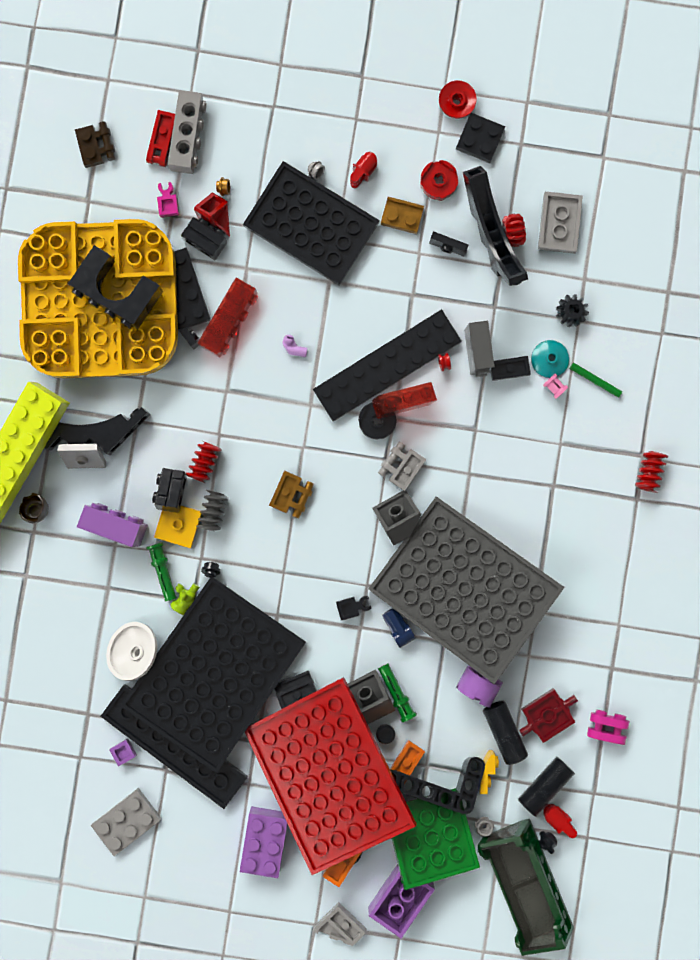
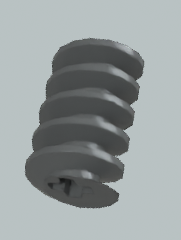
(212, 511)

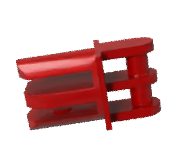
(363, 169)
(559, 820)

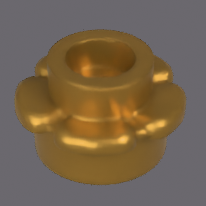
(223, 186)

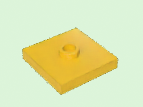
(178, 527)

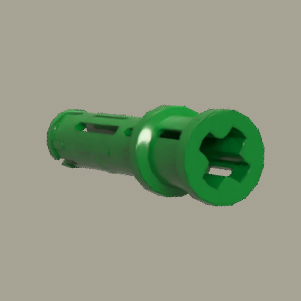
(159, 562)
(399, 702)

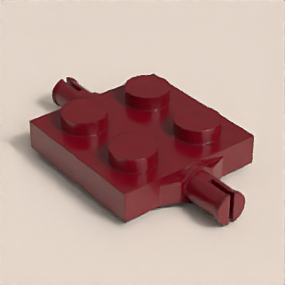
(548, 715)

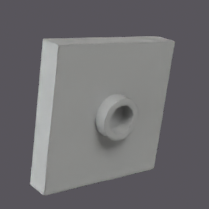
(81, 455)

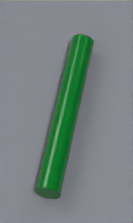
(596, 380)

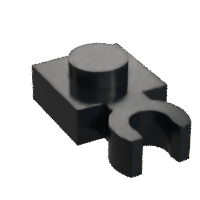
(349, 607)

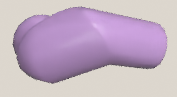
(292, 348)

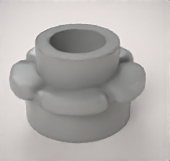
(316, 170)
(484, 831)

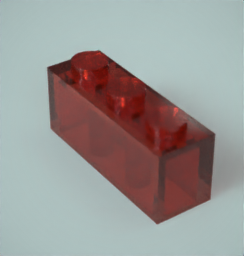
(404, 400)

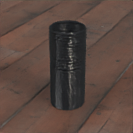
(503, 726)
(549, 782)

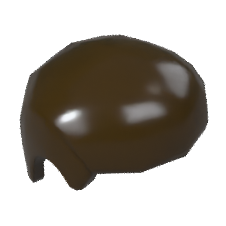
(33, 508)

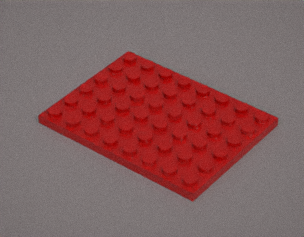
(329, 777)

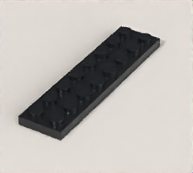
(387, 365)
(217, 786)

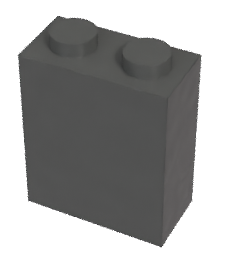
(479, 348)

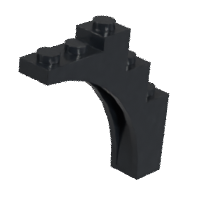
(491, 231)

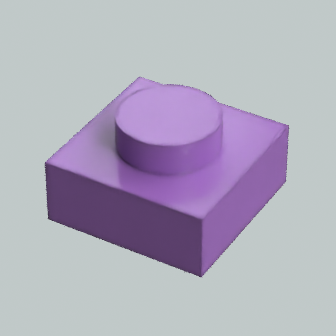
(123, 752)

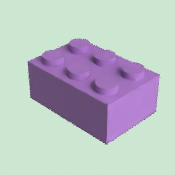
(112, 524)
(263, 842)
(398, 907)

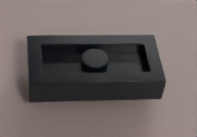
(448, 244)
(510, 368)

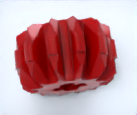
(514, 229)

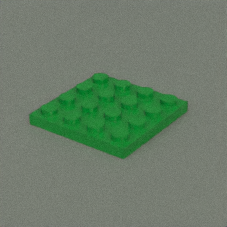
(435, 846)

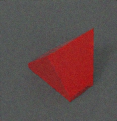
(215, 212)

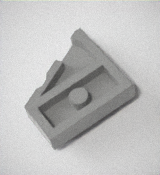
(341, 925)

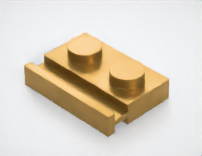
(402, 215)

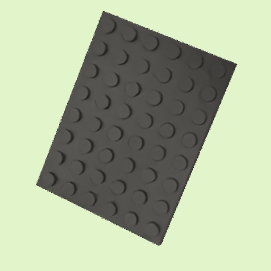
(466, 589)

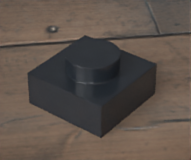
(190, 337)

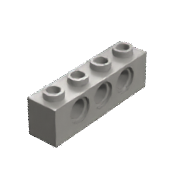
(186, 103)

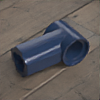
(400, 630)

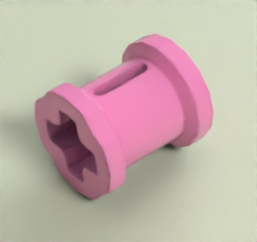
(555, 386)

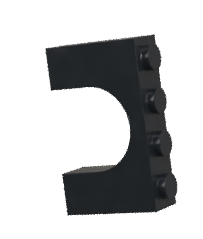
(130, 310)

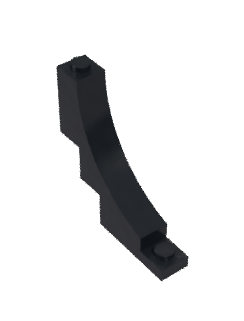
(106, 434)

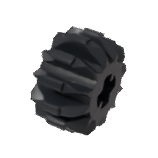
(578, 314)

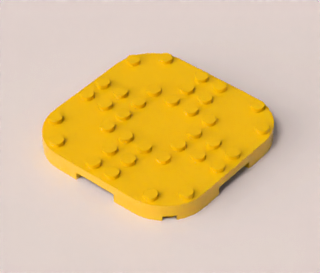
(70, 336)

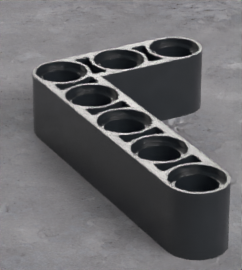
(436, 791)

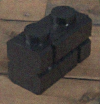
(204, 238)
(170, 490)

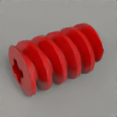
(203, 461)
(651, 471)

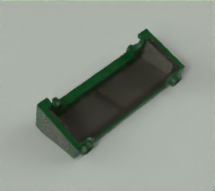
(528, 888)

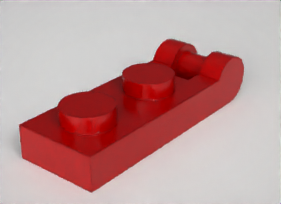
(161, 138)

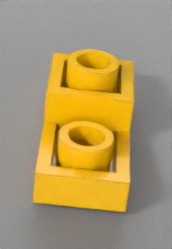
(491, 762)

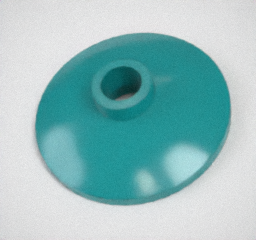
(541, 362)

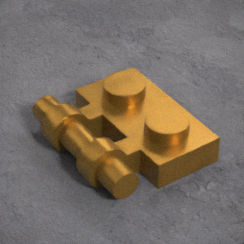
(286, 491)

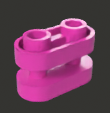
(617, 721)

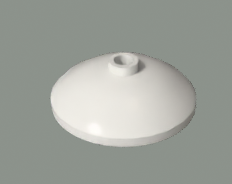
(124, 650)

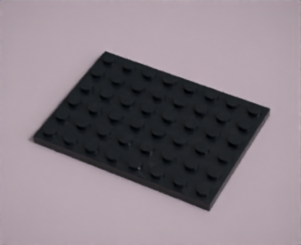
(213, 674)

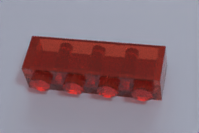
(228, 317)

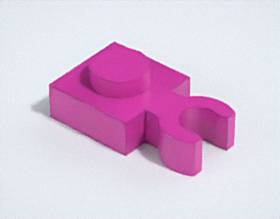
(167, 203)

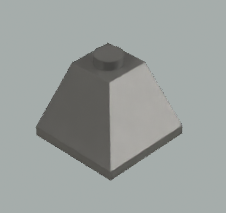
(398, 516)

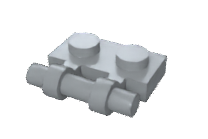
(406, 470)

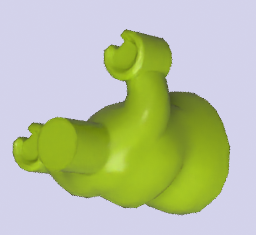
(185, 598)

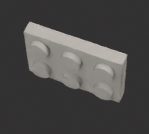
(560, 222)
(126, 822)

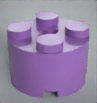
(478, 687)

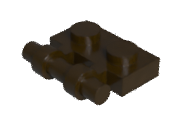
(89, 146)

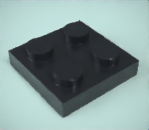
(480, 137)

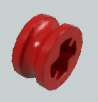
(444, 362)

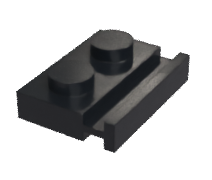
(294, 689)

